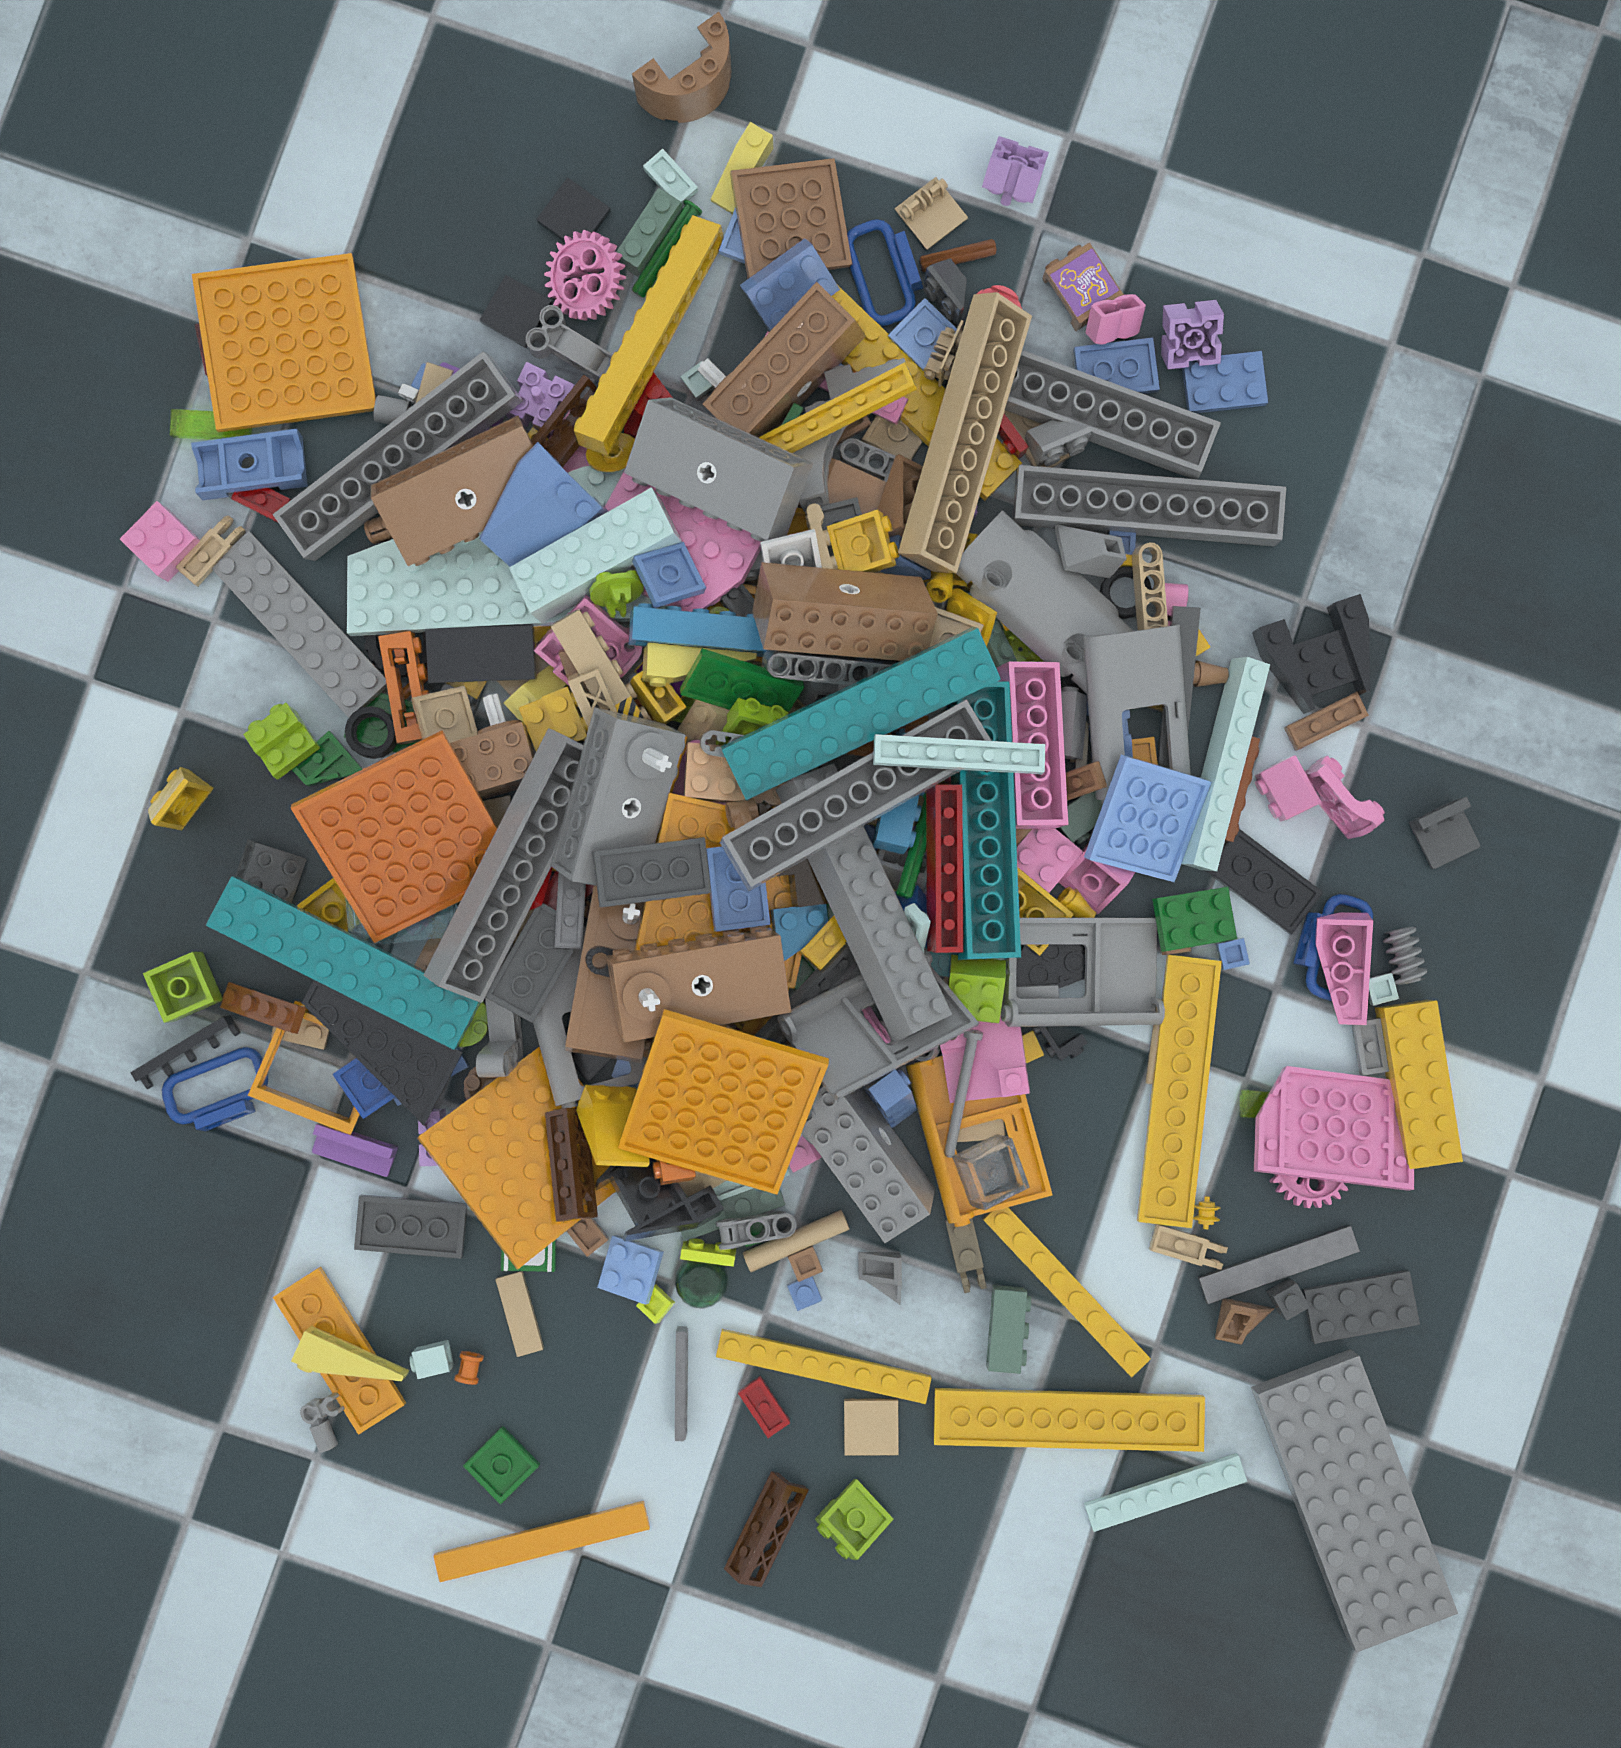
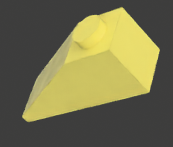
(749, 152)
(534, 690)

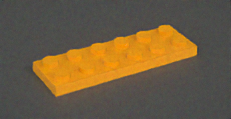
(317, 1304)

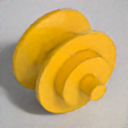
(1206, 1212)

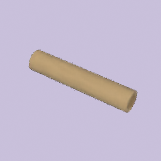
(801, 1239)

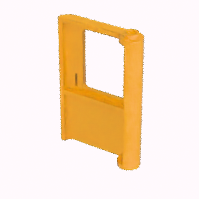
(935, 1113)

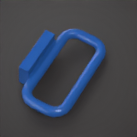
(903, 264)
(1307, 952)
(218, 1112)

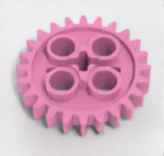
(581, 251)
(1304, 1193)

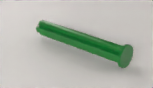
(661, 254)
(914, 857)

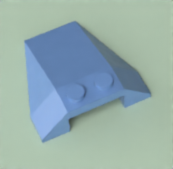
(537, 508)

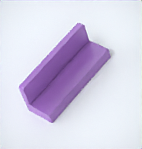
(354, 1149)

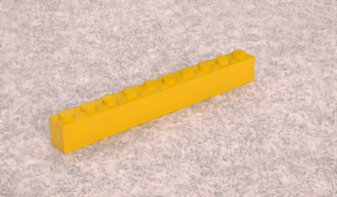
(648, 336)

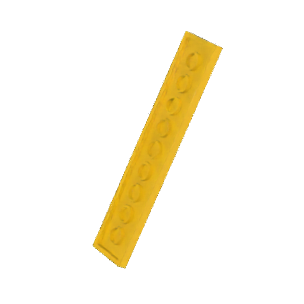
(925, 402)
(1179, 1092)
(1069, 1419)

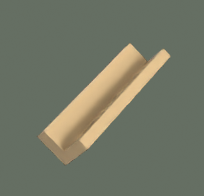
(584, 699)

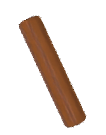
(960, 254)

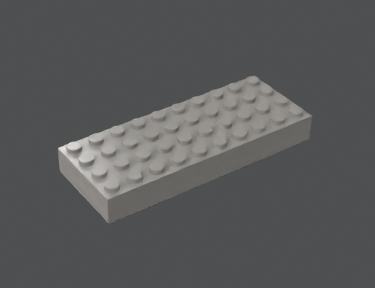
(1354, 1500)

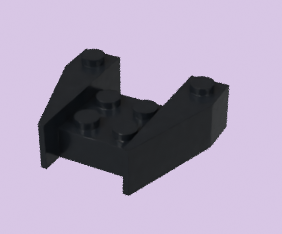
(1321, 661)
(658, 1207)

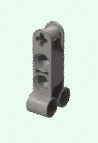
(568, 345)

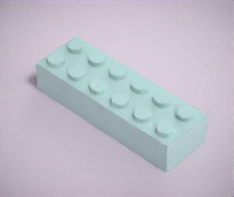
(568, 567)

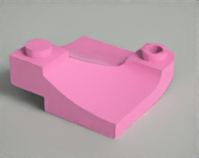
(611, 631)
(1348, 814)
(997, 1065)

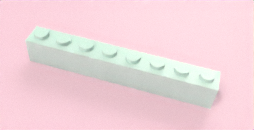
(1226, 759)

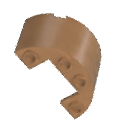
(694, 89)

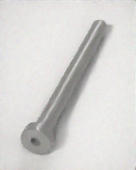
(961, 1092)

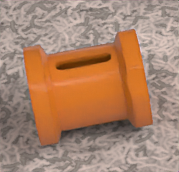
(469, 1367)

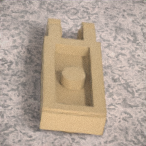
(814, 520)
(209, 551)
(1184, 1246)

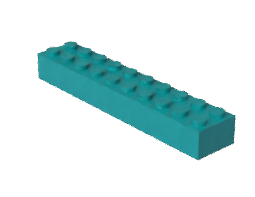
(860, 712)
(989, 841)
(341, 961)

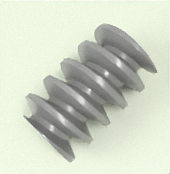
(1405, 955)

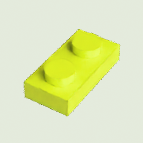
(700, 1251)

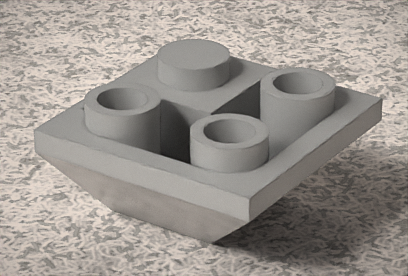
(1055, 440)
(1089, 551)

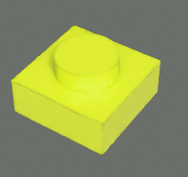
(659, 1305)

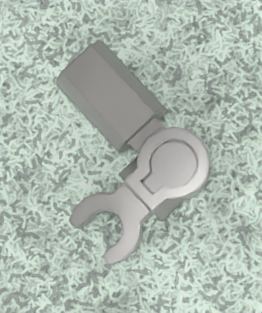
(314, 1414)

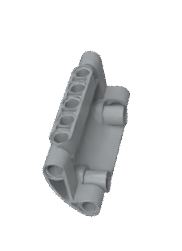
(1036, 596)

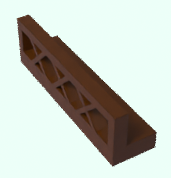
(564, 441)
(567, 1165)
(761, 1530)

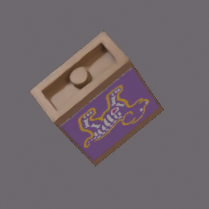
(1081, 282)

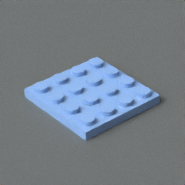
(1147, 818)

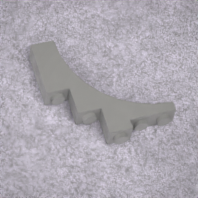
(839, 381)

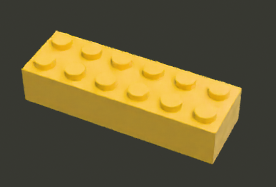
(1420, 1083)

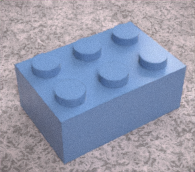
(786, 281)

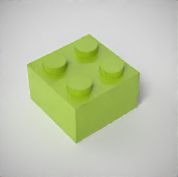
(979, 986)
(183, 987)

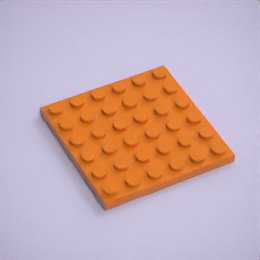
(400, 835)

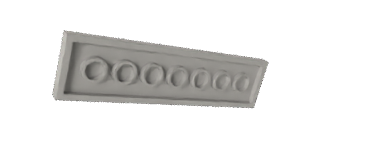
(300, 625)

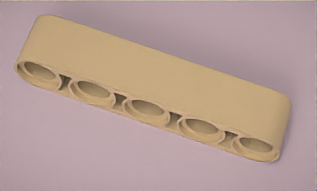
(1145, 596)

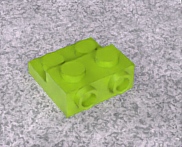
(749, 716)
(281, 740)
(853, 1520)

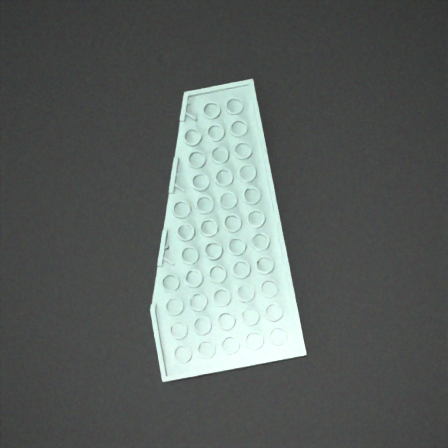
(451, 589)

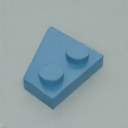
(798, 926)

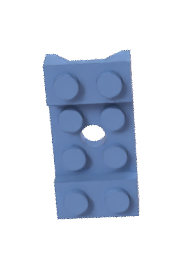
(277, 462)

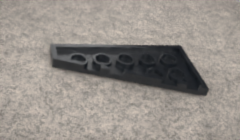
(398, 1056)

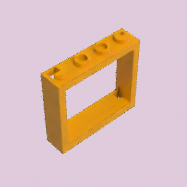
(292, 1103)

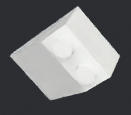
(793, 549)

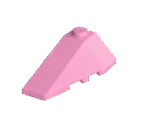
(1345, 956)

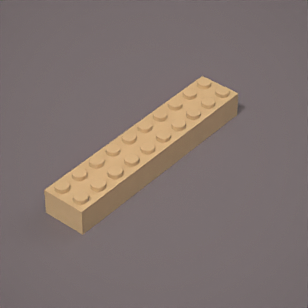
(965, 433)

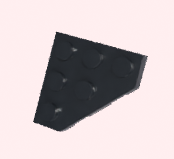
(1056, 965)

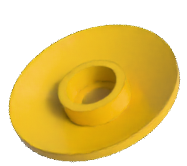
(617, 457)

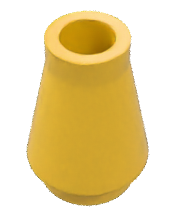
(940, 587)
(1076, 903)

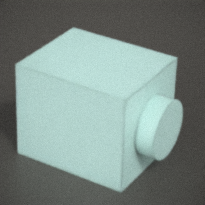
(432, 1359)

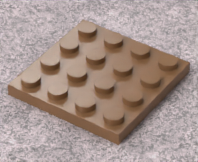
(784, 206)

